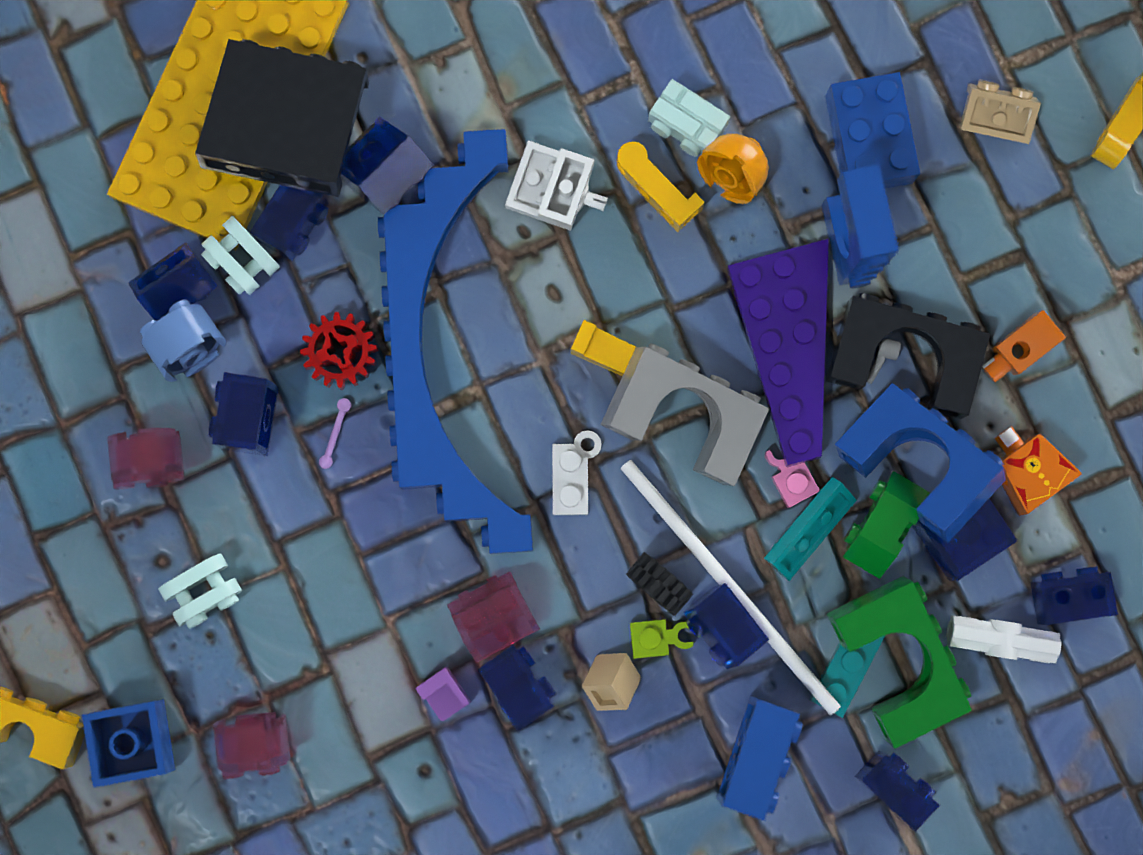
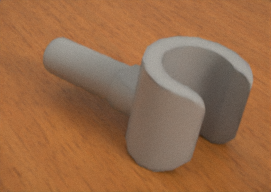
(886, 349)

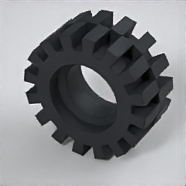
(659, 584)

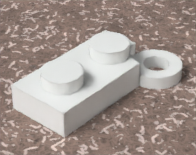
(571, 475)

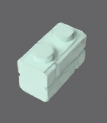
(687, 118)

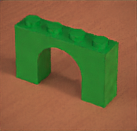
(937, 693)

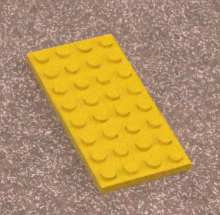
(161, 163)

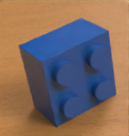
(128, 743)

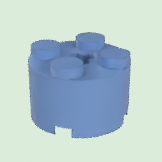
(182, 340)

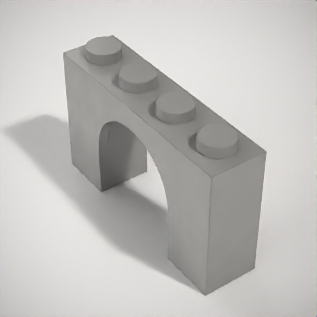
(733, 416)

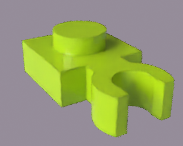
(653, 638)

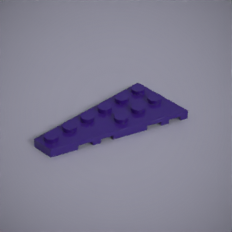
(785, 323)

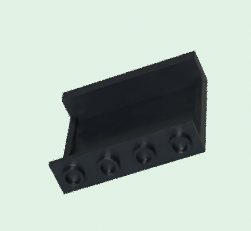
(281, 117)

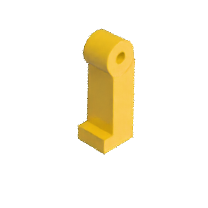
(1122, 127)
(655, 187)
(602, 348)

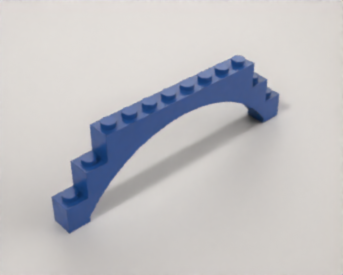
(412, 245)

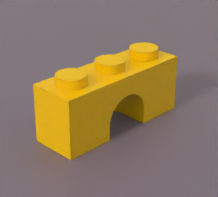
(55, 735)

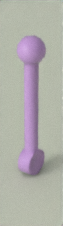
(344, 406)

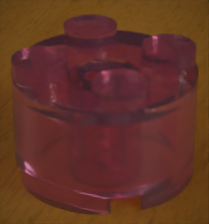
(145, 457)
(252, 744)

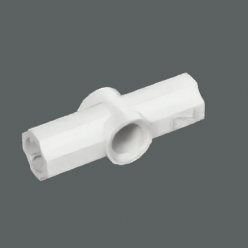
(1003, 639)

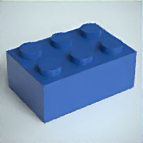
(873, 127)
(759, 758)

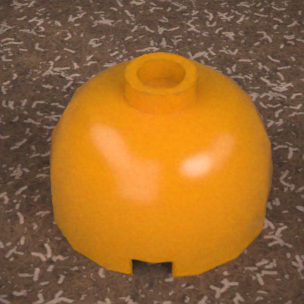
(734, 165)

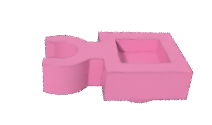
(792, 482)

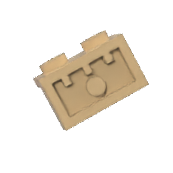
(1000, 112)

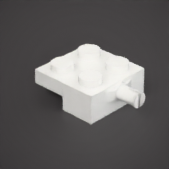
(553, 185)

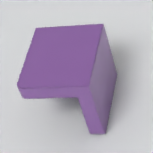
(443, 694)

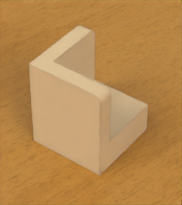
(611, 682)

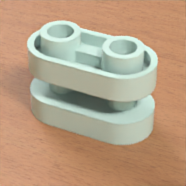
(239, 277)
(194, 611)

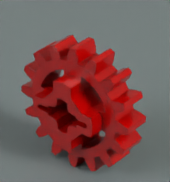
(353, 344)

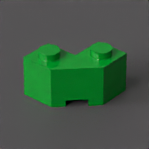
(880, 535)

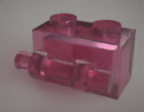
(492, 616)

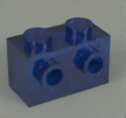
(289, 220)
(173, 279)
(1073, 597)
(725, 627)
(903, 796)

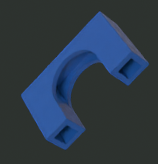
(860, 226)
(901, 418)

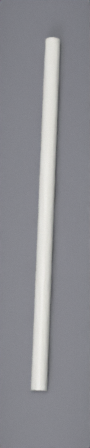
(721, 576)

